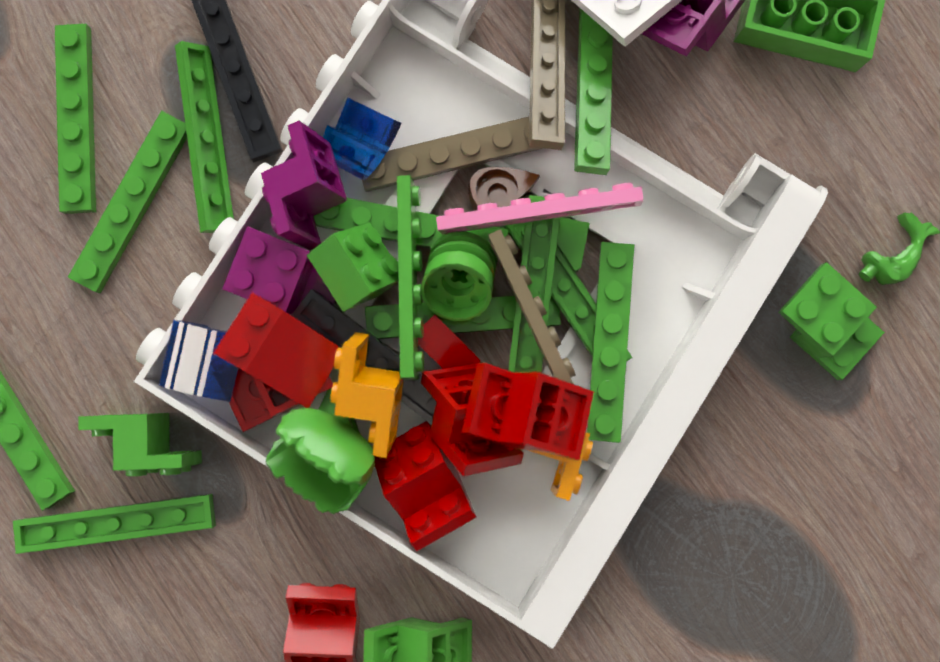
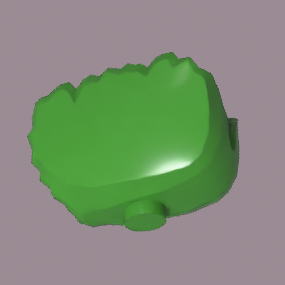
(321, 459)

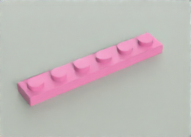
(553, 207)

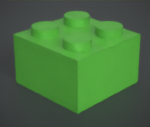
(355, 265)

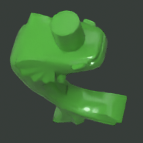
(897, 269)

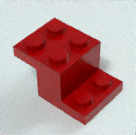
(257, 402)
(528, 411)
(467, 452)
(423, 487)
(321, 623)

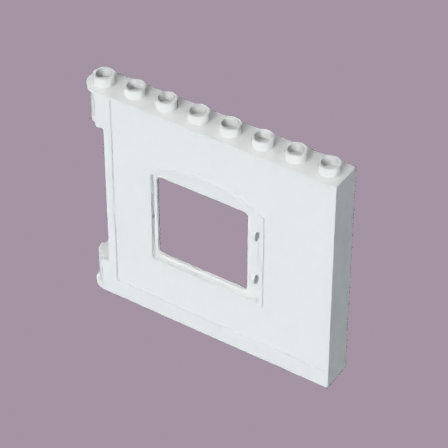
(695, 290)

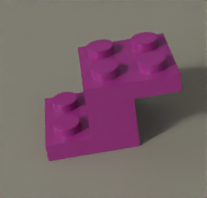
(693, 24)
(303, 186)
(273, 271)

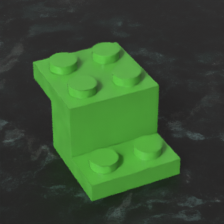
(832, 321)
(141, 443)
(419, 641)

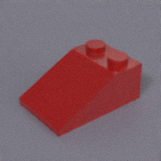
(278, 350)

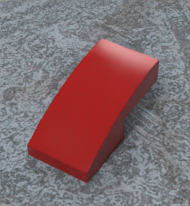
(445, 346)

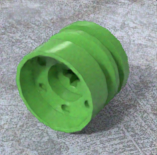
(459, 276)

